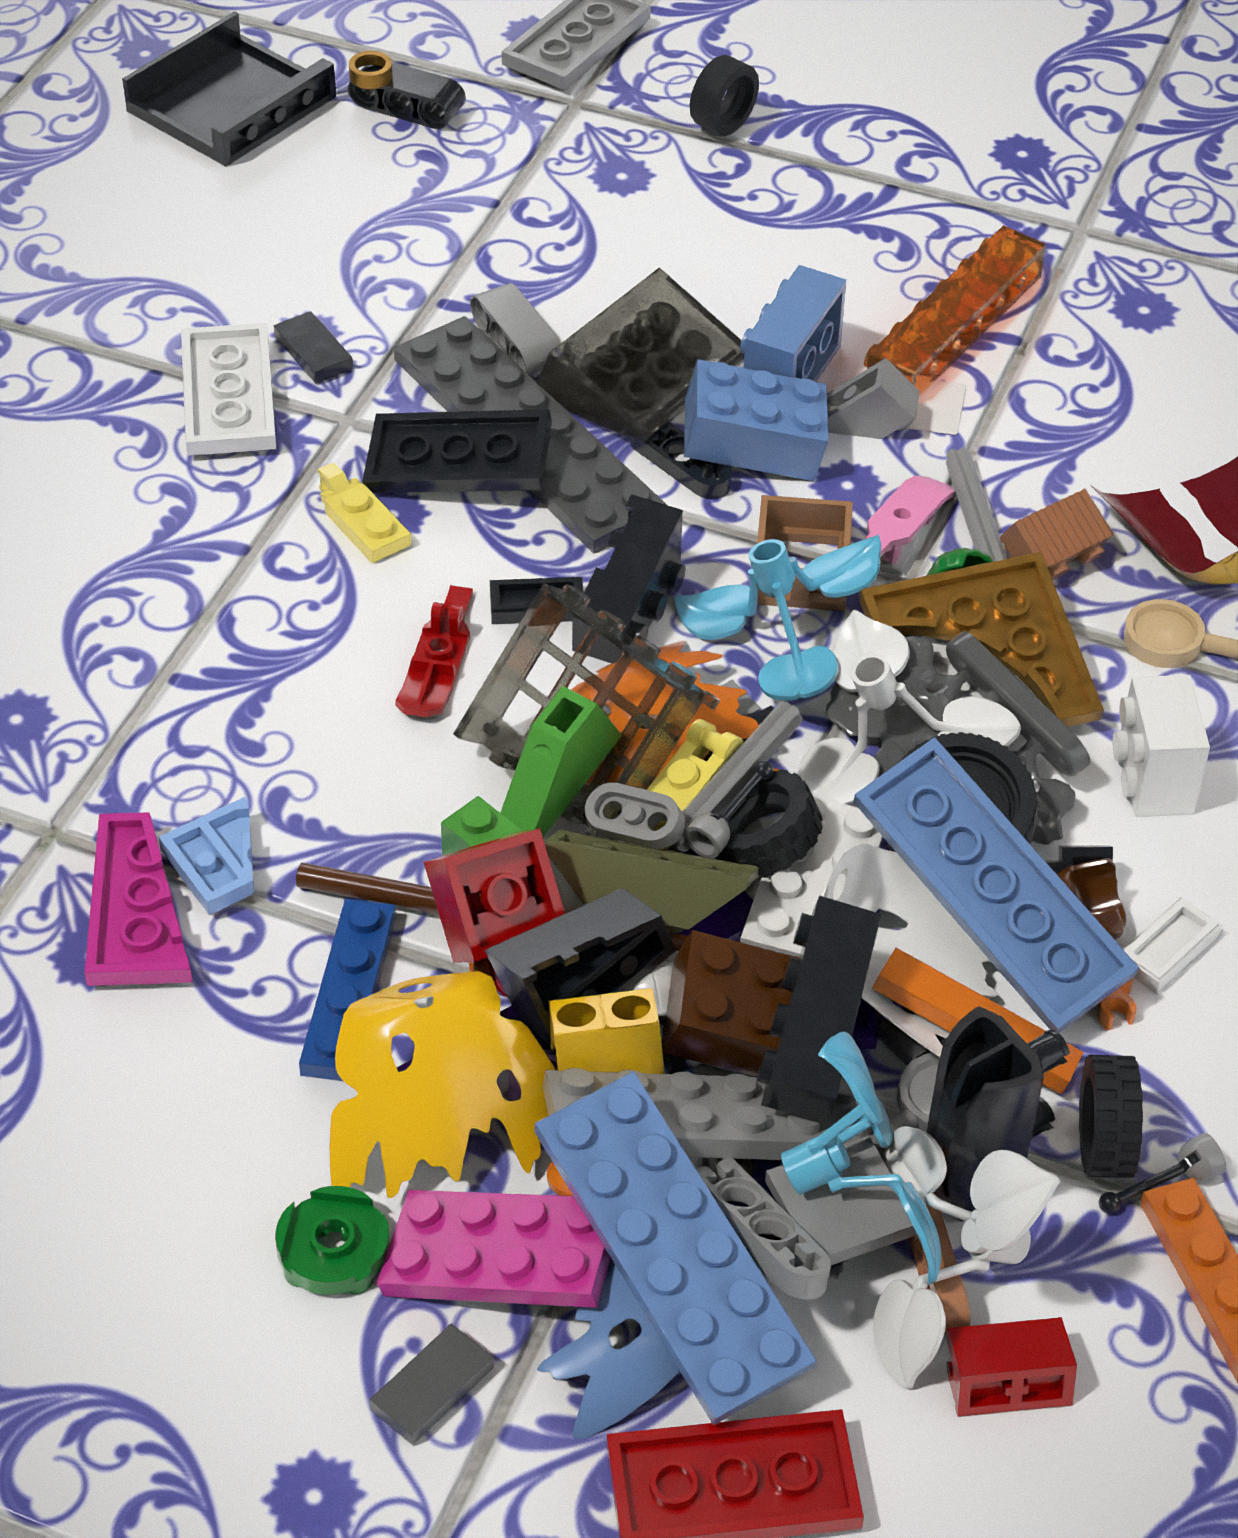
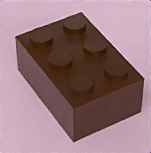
(723, 1002)

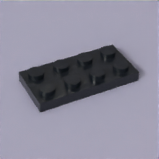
(458, 451)

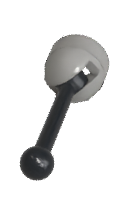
(710, 833)
(1197, 1159)

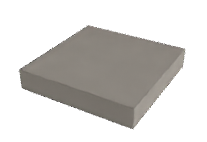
(850, 1218)

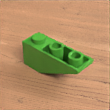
(558, 760)

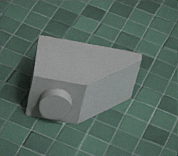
(873, 403)

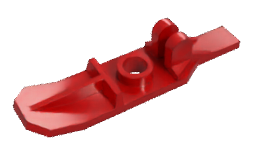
(435, 672)

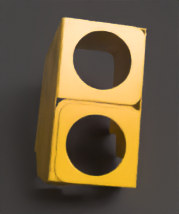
(607, 1032)

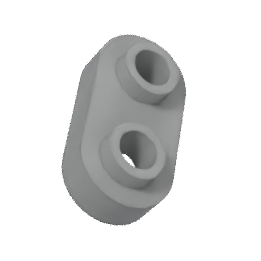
(638, 818)

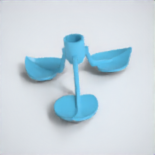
(725, 608)
(825, 1157)

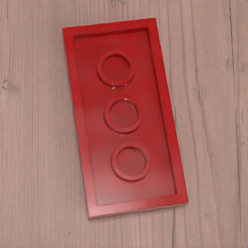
(736, 1479)

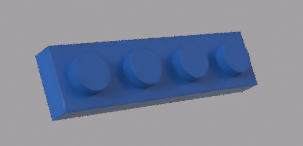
(349, 975)

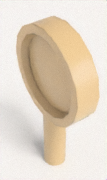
(1171, 635)

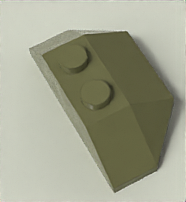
(670, 882)

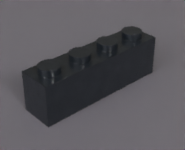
(821, 1003)

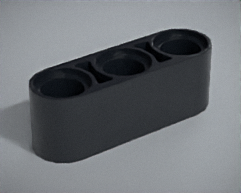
(412, 96)

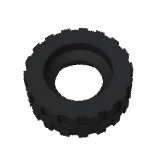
(784, 840)
(1110, 1116)

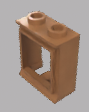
(805, 522)

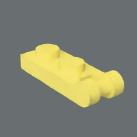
(686, 771)

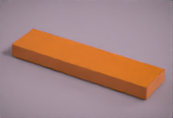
(948, 1001)

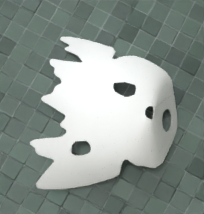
(885, 882)

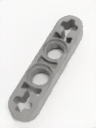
(792, 1264)

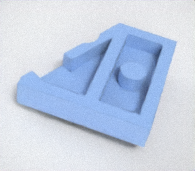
(214, 855)

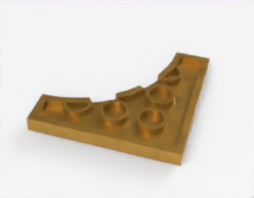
(1011, 613)

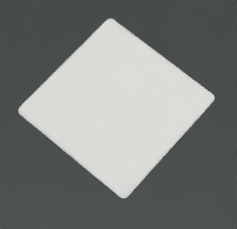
(940, 408)

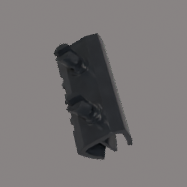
(989, 1095)

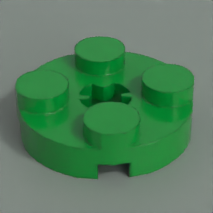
(337, 1269)

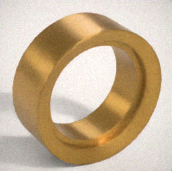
(370, 80)

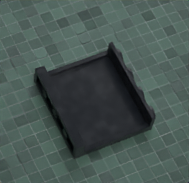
(226, 92)

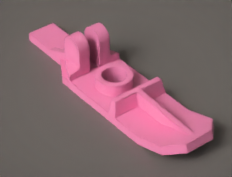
(906, 513)

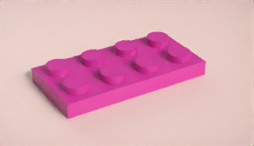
(494, 1250)

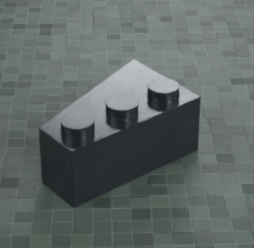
(638, 574)
(580, 954)

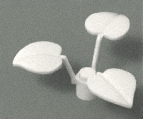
(868, 662)
(1007, 1200)

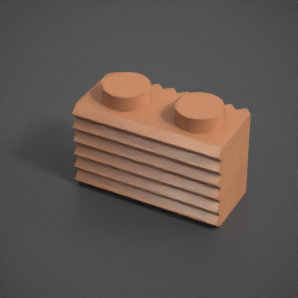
(1061, 533)

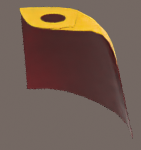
(1174, 536)

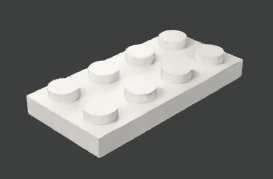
(227, 389)
(796, 889)

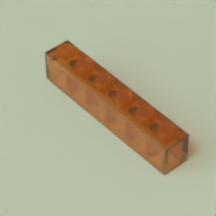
(961, 307)

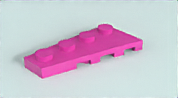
(132, 909)

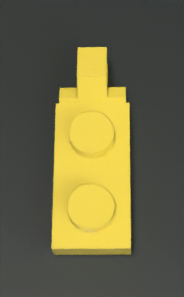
(361, 515)

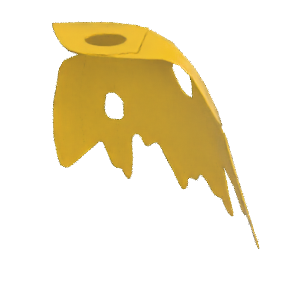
(445, 1089)

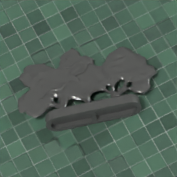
(903, 728)

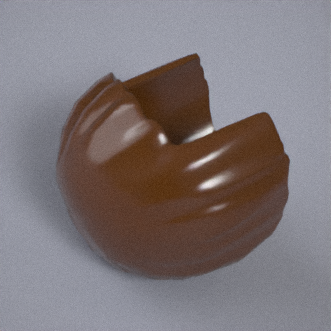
(1097, 890)

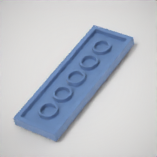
(995, 886)
(674, 1248)

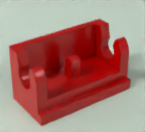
(1010, 1366)

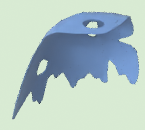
(618, 1377)

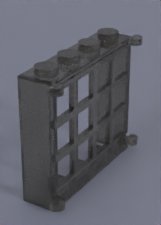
(484, 716)

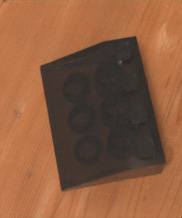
(638, 358)

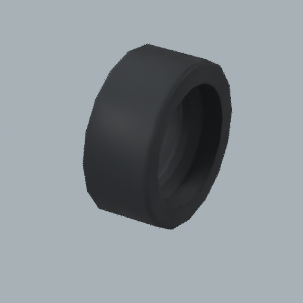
(706, 101)

